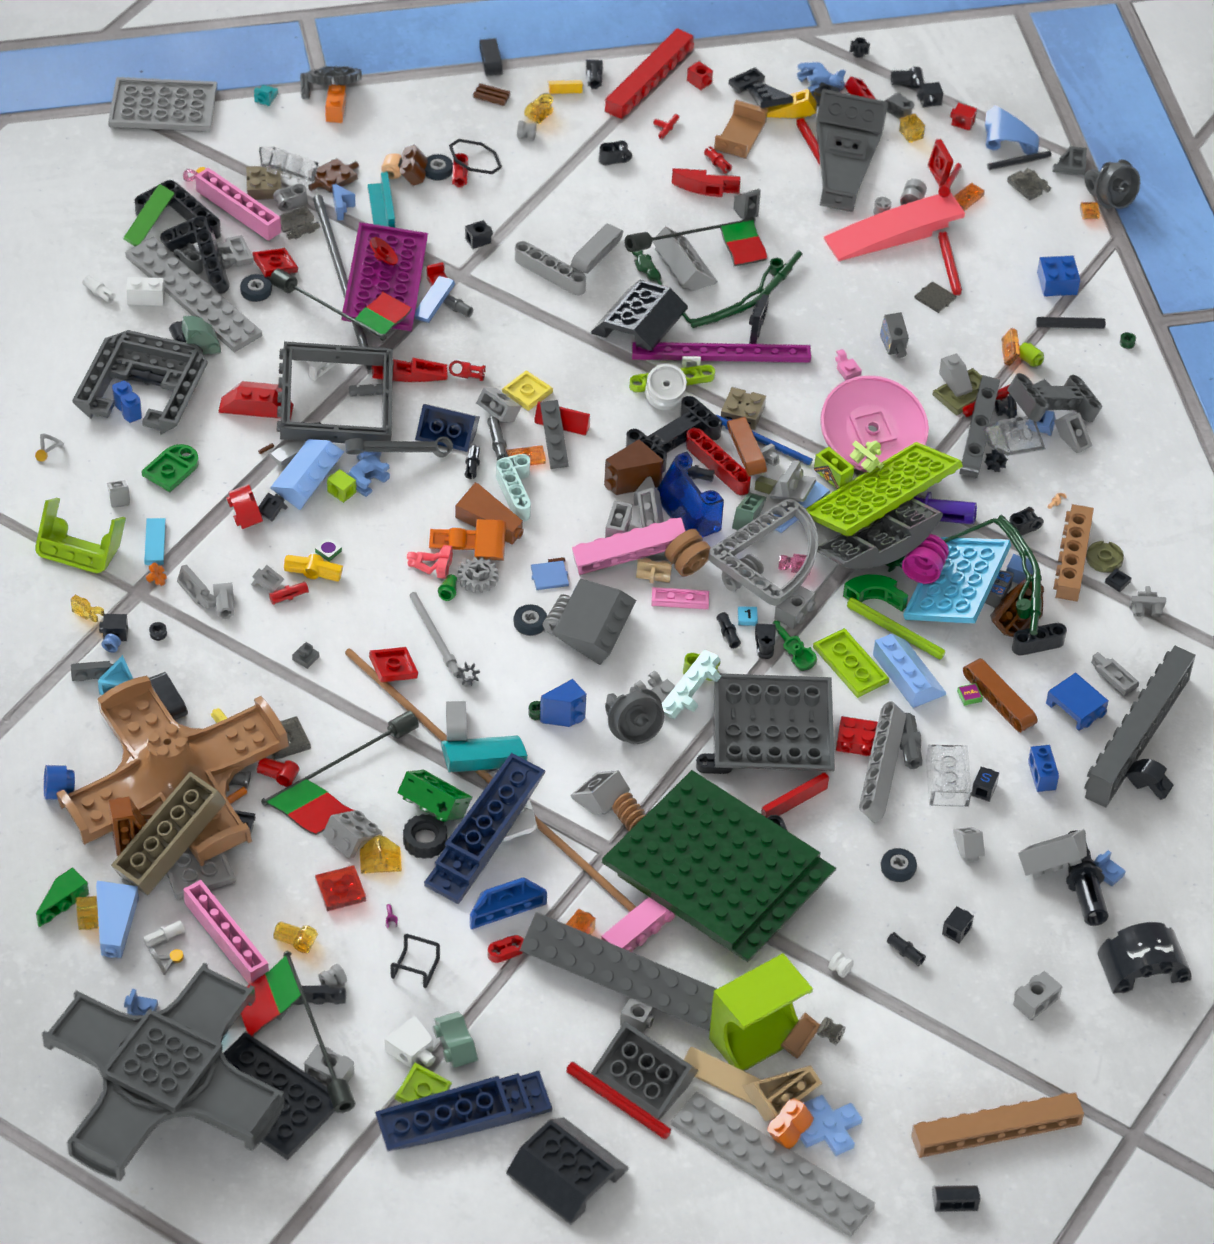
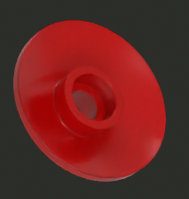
(383, 251)

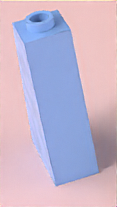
(115, 916)

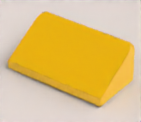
(565, 87)

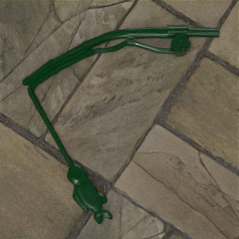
(775, 268)
(1024, 607)

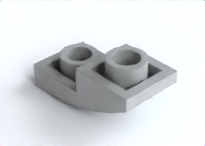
(287, 452)

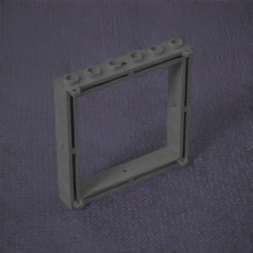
(333, 354)

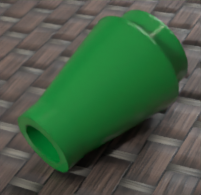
(447, 589)

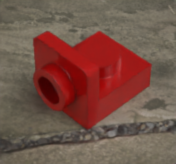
(434, 272)

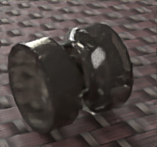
(832, 1031)

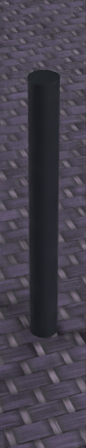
(1013, 161)

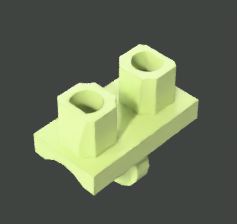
(871, 460)

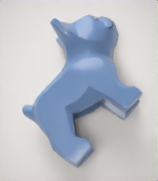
(817, 73)
(368, 468)

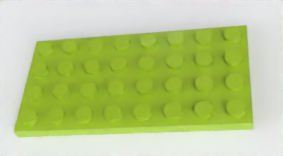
(883, 489)

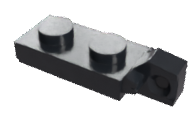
(323, 993)

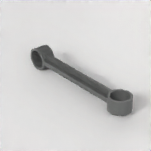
(358, 446)

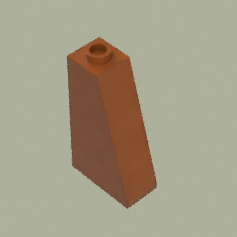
(481, 504)

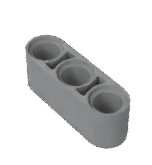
(456, 721)

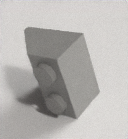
(601, 791)

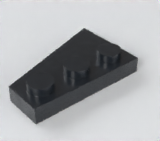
(769, 96)

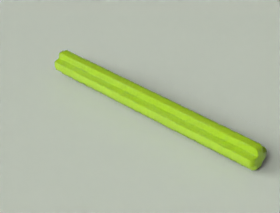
(896, 628)

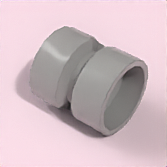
(913, 191)

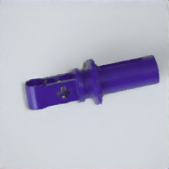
(952, 511)

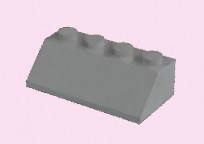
(683, 261)

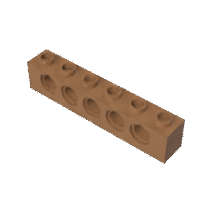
(1074, 552)

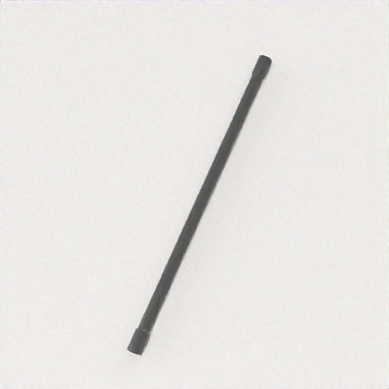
(321, 209)

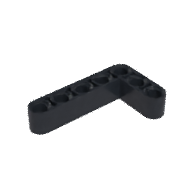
(182, 203)
(199, 231)

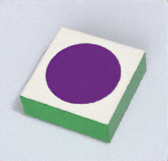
(328, 549)

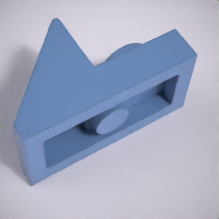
(342, 200)

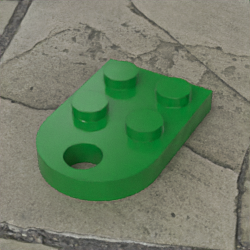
(171, 467)

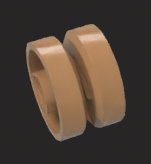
(688, 552)

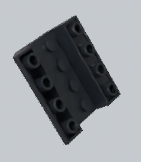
(643, 311)
(564, 1168)

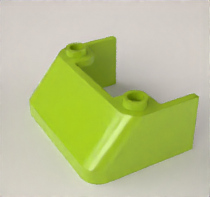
(57, 546)

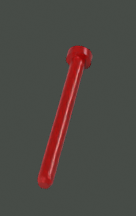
(945, 189)

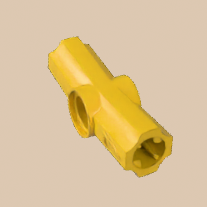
(313, 567)

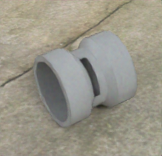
(526, 130)
(333, 977)

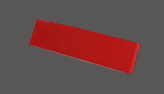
(414, 371)

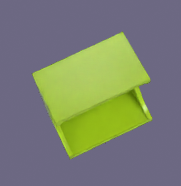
(756, 1012)

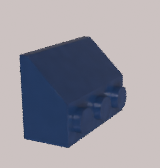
(448, 423)

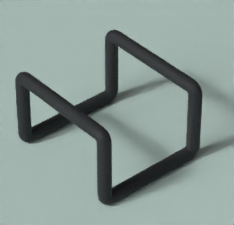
(394, 967)

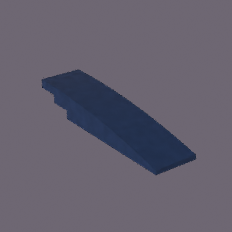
(483, 828)
(464, 1110)

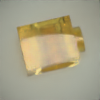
(912, 128)
(87, 912)

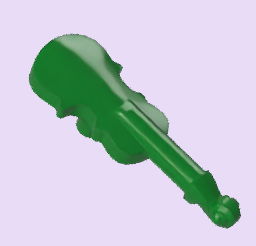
(803, 657)

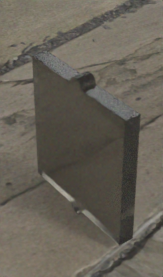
(935, 297)

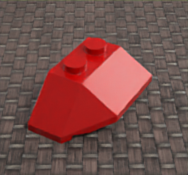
(252, 400)

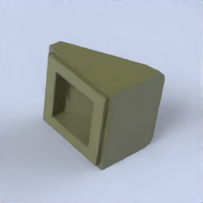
(764, 484)

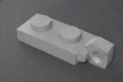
(195, 587)
(1114, 674)

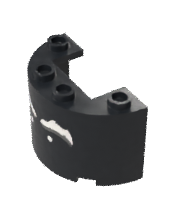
(1142, 952)

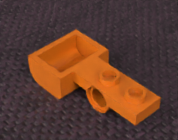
(486, 540)

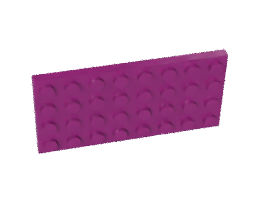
(371, 277)

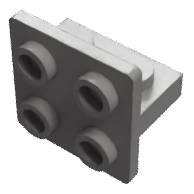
(793, 484)

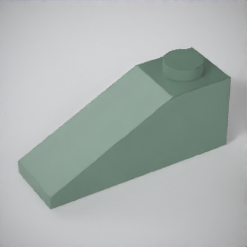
(748, 510)

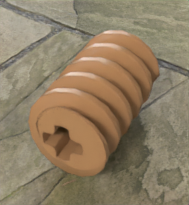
(628, 810)

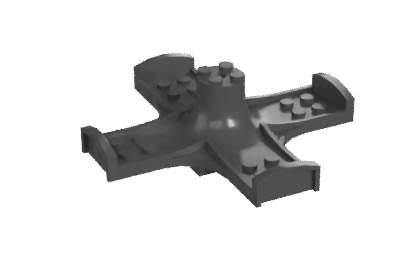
(162, 1070)

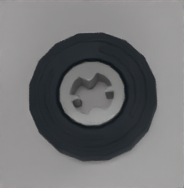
(438, 167)
(256, 287)
(534, 614)
(892, 870)

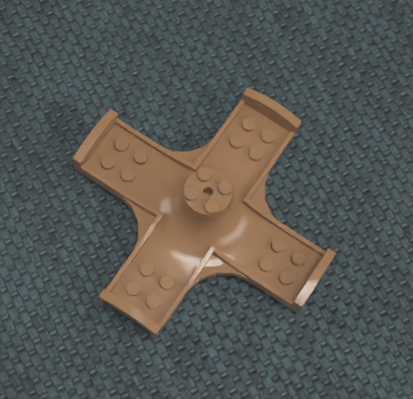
(160, 756)

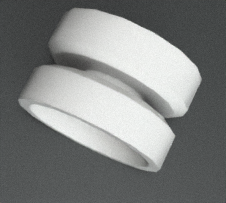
(665, 386)

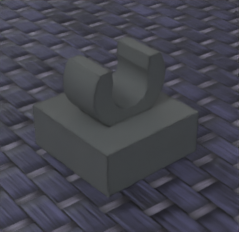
(305, 655)

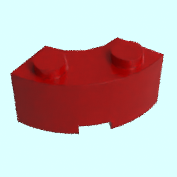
(245, 506)

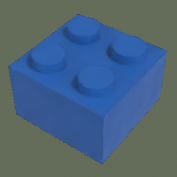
(1058, 275)

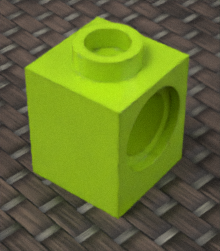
(341, 485)

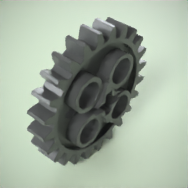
(334, 75)

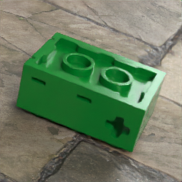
(434, 795)

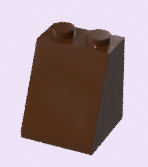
(630, 468)

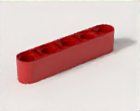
(717, 459)

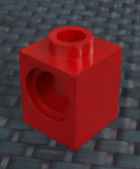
(699, 75)
(963, 116)

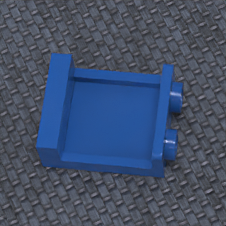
(1078, 700)

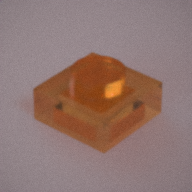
(1089, 210)

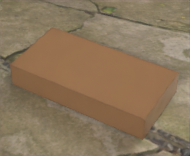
(800, 1035)

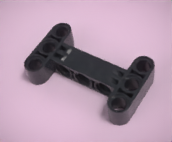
(672, 435)

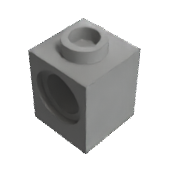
(636, 1008)

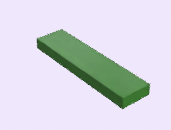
(148, 215)

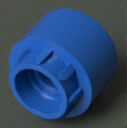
(57, 779)

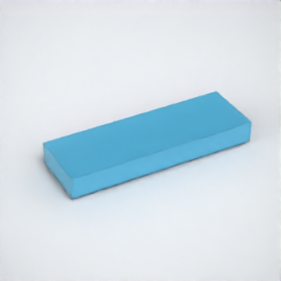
(155, 541)

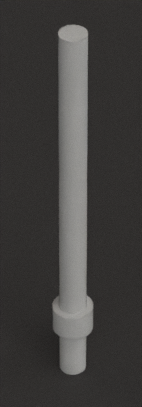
(448, 659)

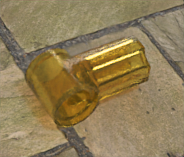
(300, 938)

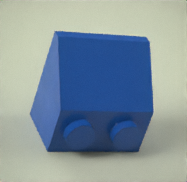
(563, 705)

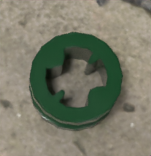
(1131, 340)
(535, 705)

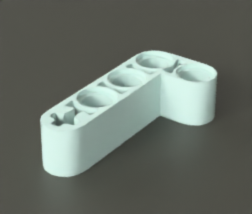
(508, 474)

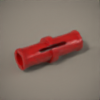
(718, 159)
(288, 592)

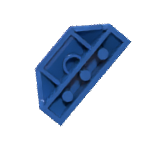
(506, 901)

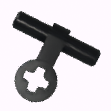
(1006, 407)

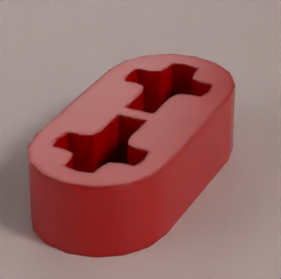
(505, 948)

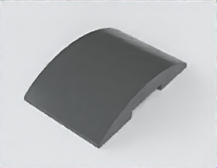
(885, 541)

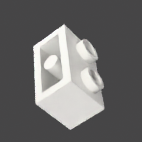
(145, 291)

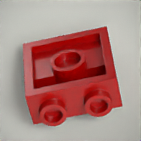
(856, 736)

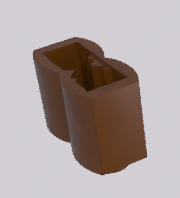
(413, 165)

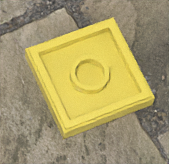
(527, 390)

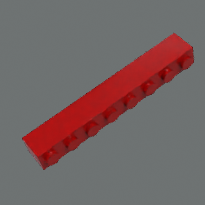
(649, 73)

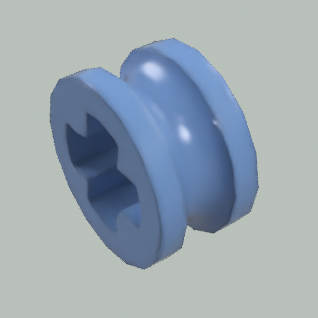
(111, 643)

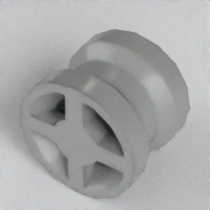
(882, 204)

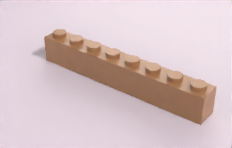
(997, 1124)

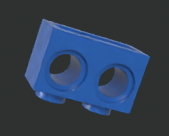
(1043, 768)

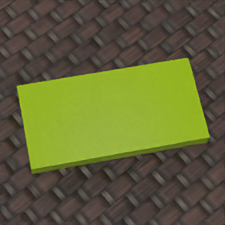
(851, 662)

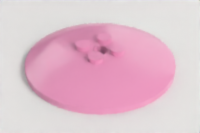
(875, 403)

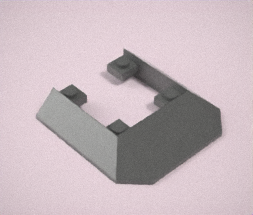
(176, 360)

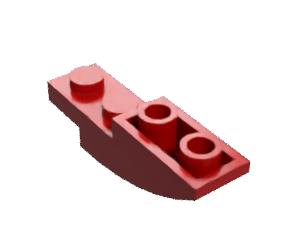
(709, 185)

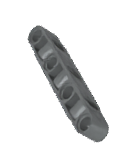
(981, 418)

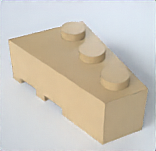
(774, 1092)

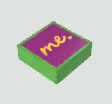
(969, 694)

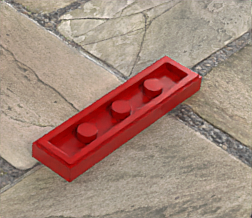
(796, 796)

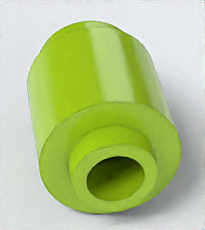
(1031, 354)

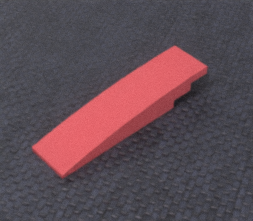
(895, 227)

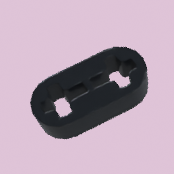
(710, 767)

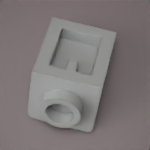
(267, 579)

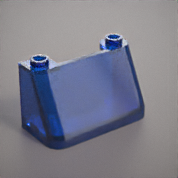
(683, 499)

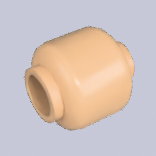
(392, 165)

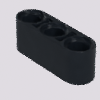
(490, 57)
(1047, 638)
(169, 695)

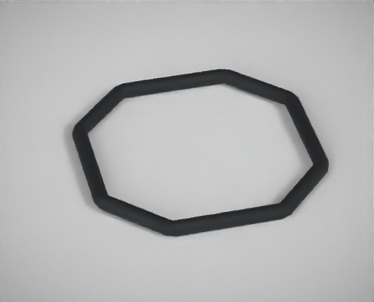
(475, 143)

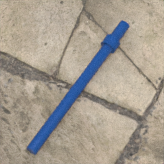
(779, 447)

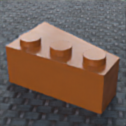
(125, 822)

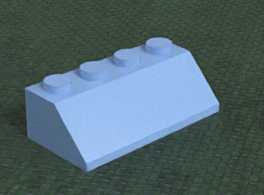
(307, 471)
(907, 670)

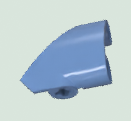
(1005, 127)

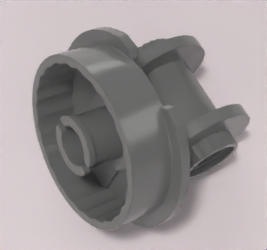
(1114, 185)
(635, 715)

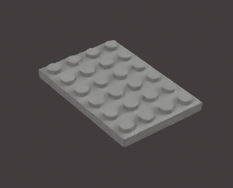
(163, 104)

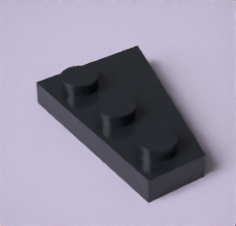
(758, 317)

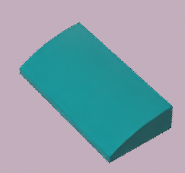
(481, 753)

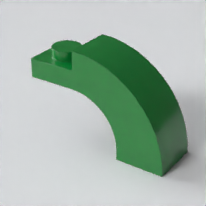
(876, 587)

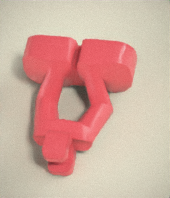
(442, 565)

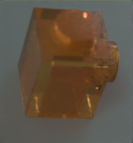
(582, 921)

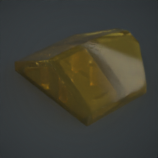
(380, 856)

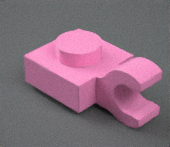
(847, 368)

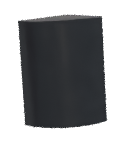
(956, 1198)

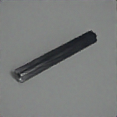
(1070, 322)

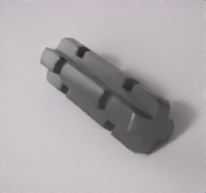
(305, 86)
(363, 390)

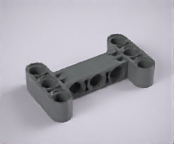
(1037, 399)

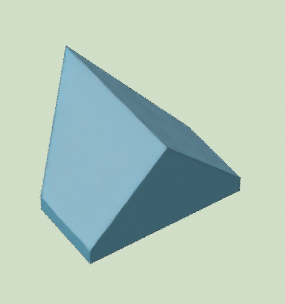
(114, 676)

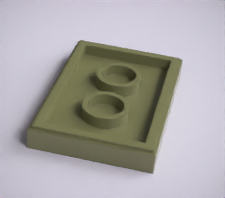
(953, 403)

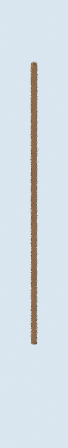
(487, 777)

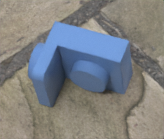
(1111, 871)
(139, 1005)

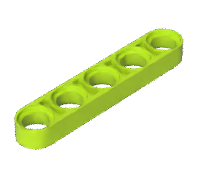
(696, 371)

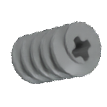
(750, 560)
(555, 613)

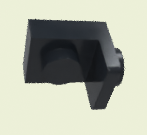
(271, 506)

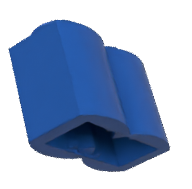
(127, 401)

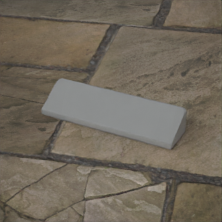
(651, 512)

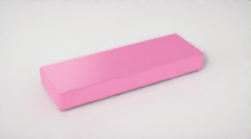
(680, 598)

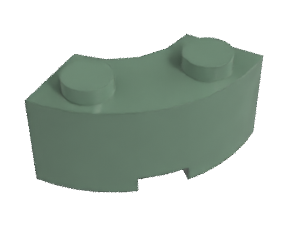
(200, 333)
(455, 1039)

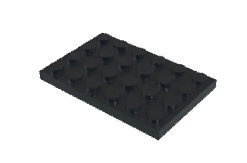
(305, 1097)

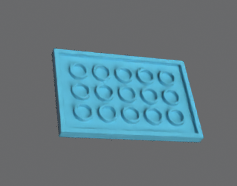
(962, 583)

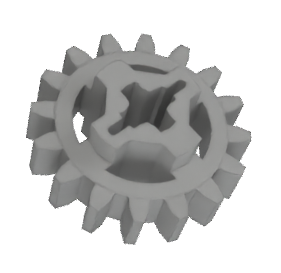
(478, 574)

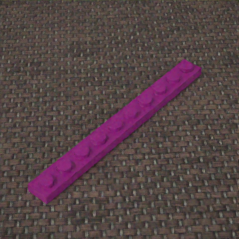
(725, 352)

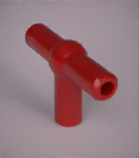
(667, 126)

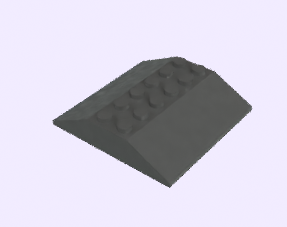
(773, 722)

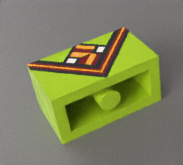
(833, 467)

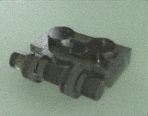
(1028, 183)
(296, 218)

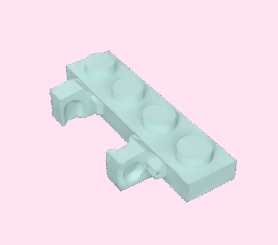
(681, 695)

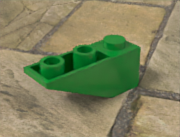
(62, 895)

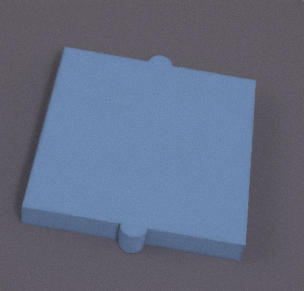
(549, 575)

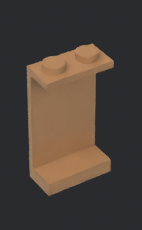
(741, 129)

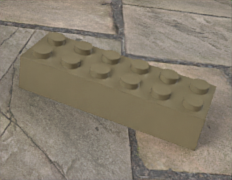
(168, 833)

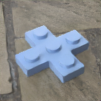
(830, 1125)

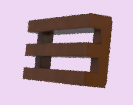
(491, 94)

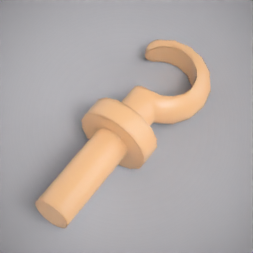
(1056, 500)

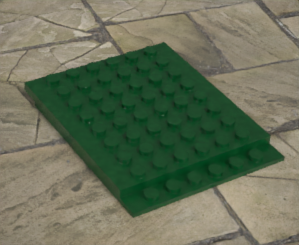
(719, 865)

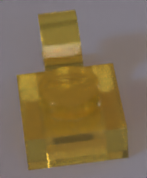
(83, 608)

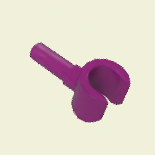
(390, 917)

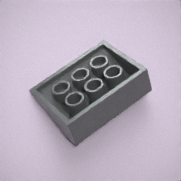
(594, 619)
(644, 1071)

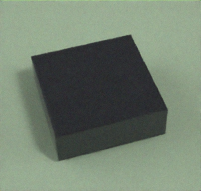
(1118, 580)

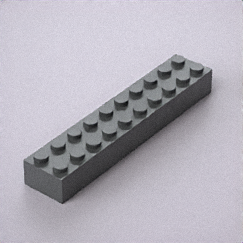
(1139, 726)
(620, 970)

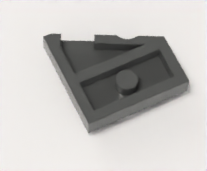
(1072, 161)

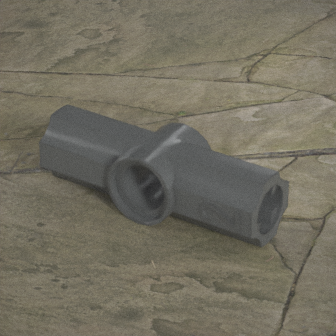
(911, 743)

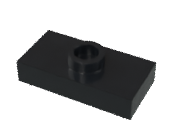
(744, 80)

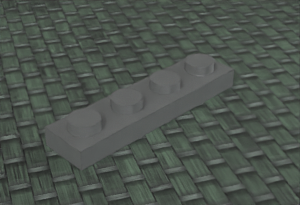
(554, 434)

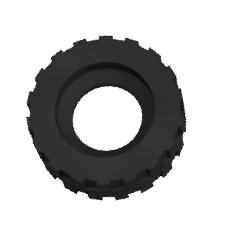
(420, 849)

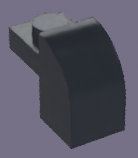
(1152, 774)

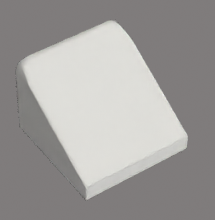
(688, 361)

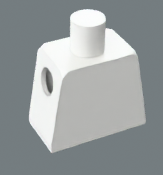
(411, 1044)

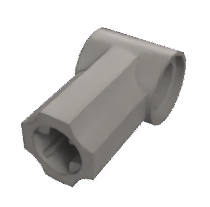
(224, 599)

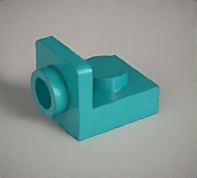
(265, 95)

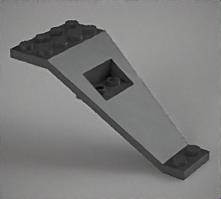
(851, 122)

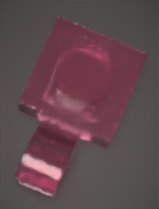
(791, 562)

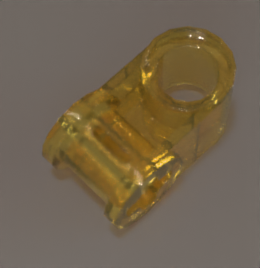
(540, 108)

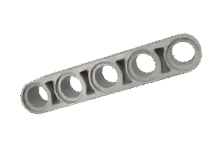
(596, 248)
(550, 268)

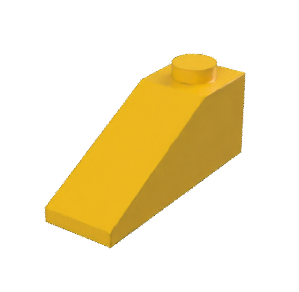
(803, 106)

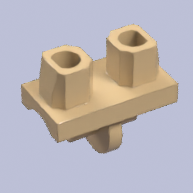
(654, 570)

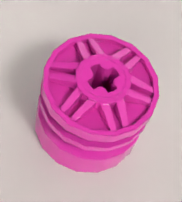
(927, 560)

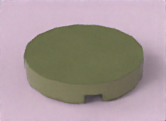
(1104, 556)

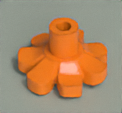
(156, 574)

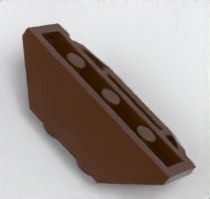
(1005, 614)

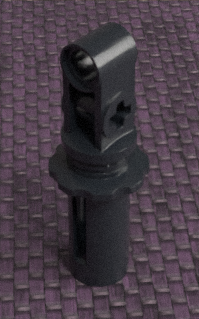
(1086, 881)

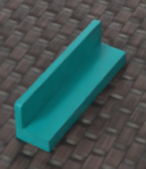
(381, 202)

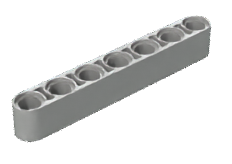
(882, 761)

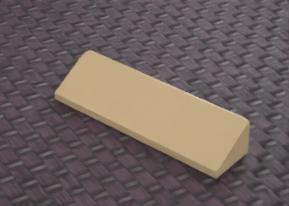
(720, 1073)

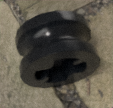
(158, 635)

